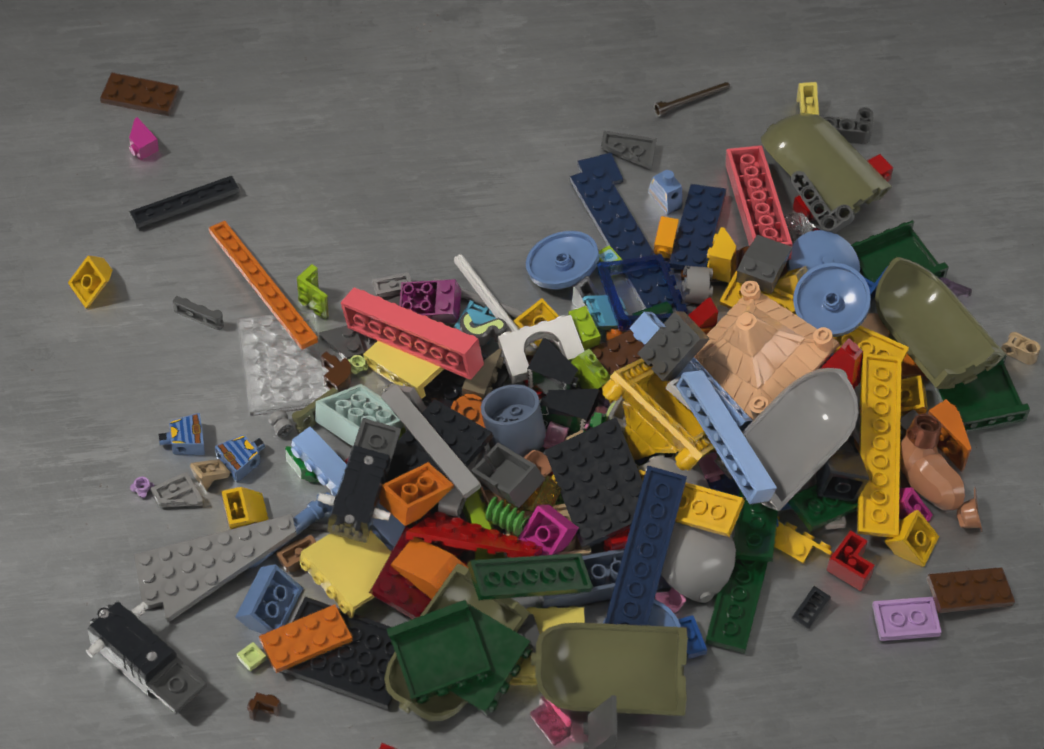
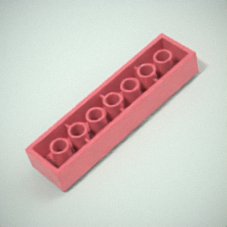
(756, 195)
(412, 333)

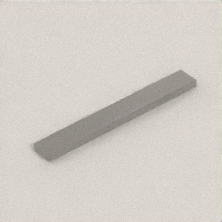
(431, 441)

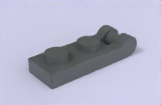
(198, 313)

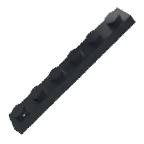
(184, 201)

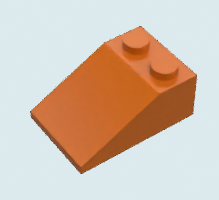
(953, 436)
(414, 493)
(425, 565)

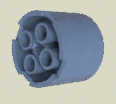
(514, 418)

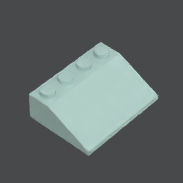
(344, 412)

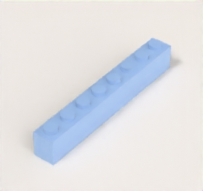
(648, 325)
(726, 437)
(329, 470)

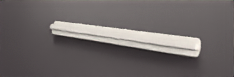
(484, 292)

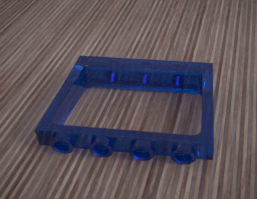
(610, 268)

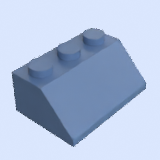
(269, 600)

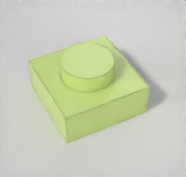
(251, 656)

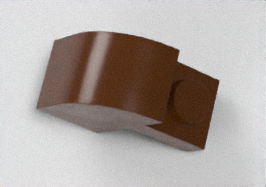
(338, 372)

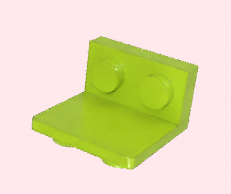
(310, 294)

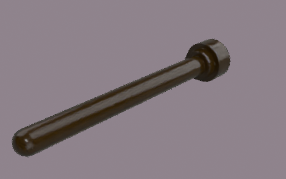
(662, 108)

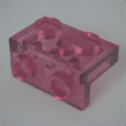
(552, 721)

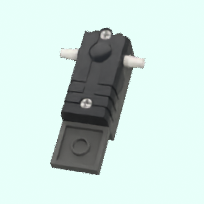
(362, 482)
(143, 656)

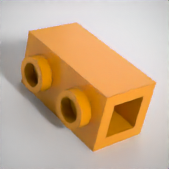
(666, 236)

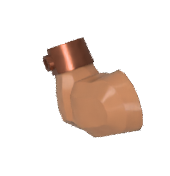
(926, 468)

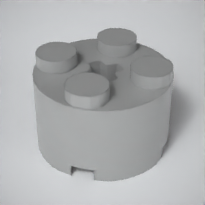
(696, 284)

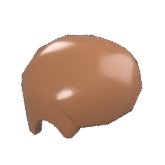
(540, 460)

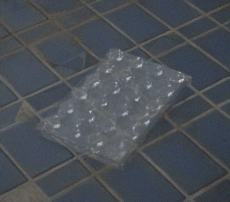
(276, 368)

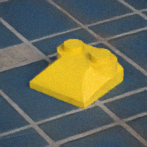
(532, 316)
(913, 395)

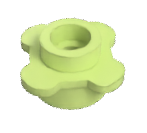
(357, 360)

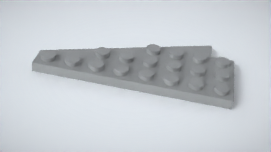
(193, 569)

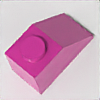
(142, 141)
(909, 502)

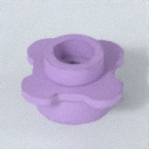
(138, 483)

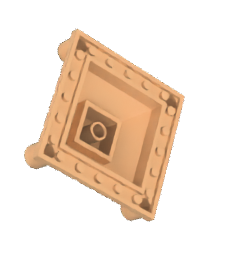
(762, 350)

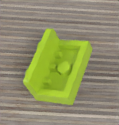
(590, 371)

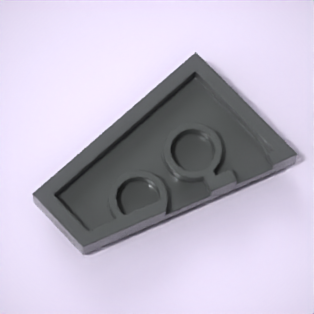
(630, 147)

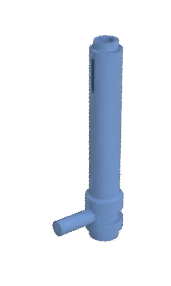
(314, 511)

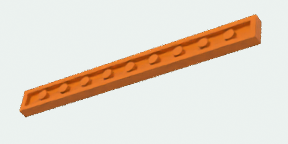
(263, 285)

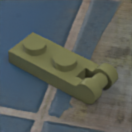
(309, 413)

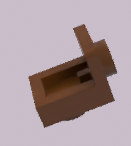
(265, 703)

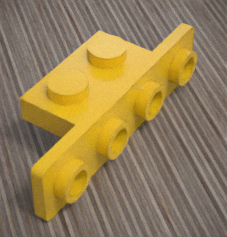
(797, 544)

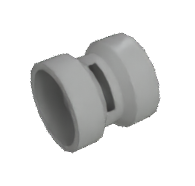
(281, 423)

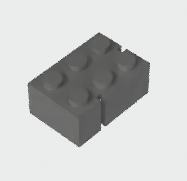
(673, 346)
(513, 478)

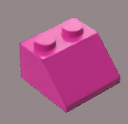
(549, 530)

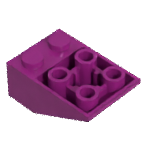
(434, 299)

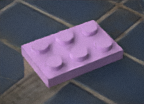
(906, 618)

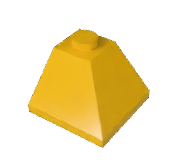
(90, 279)
(914, 540)

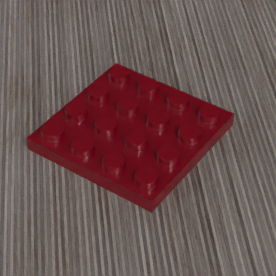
(398, 590)

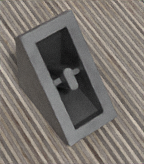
(582, 289)

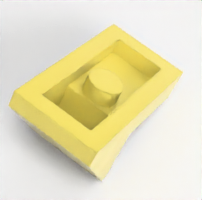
(808, 98)

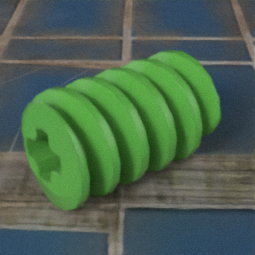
(505, 518)

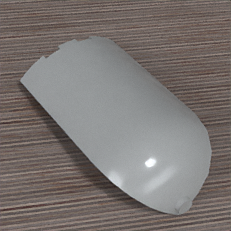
(801, 430)
(696, 559)

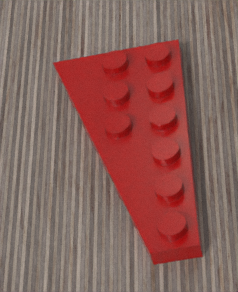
(464, 535)

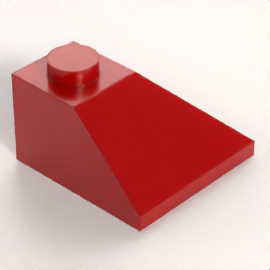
(848, 359)

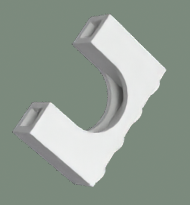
(513, 344)

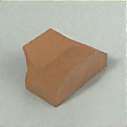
(290, 554)

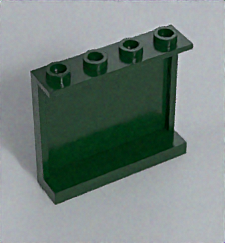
(901, 241)
(987, 400)
(440, 652)
(505, 655)

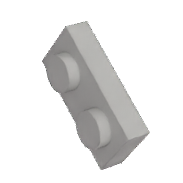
(390, 285)

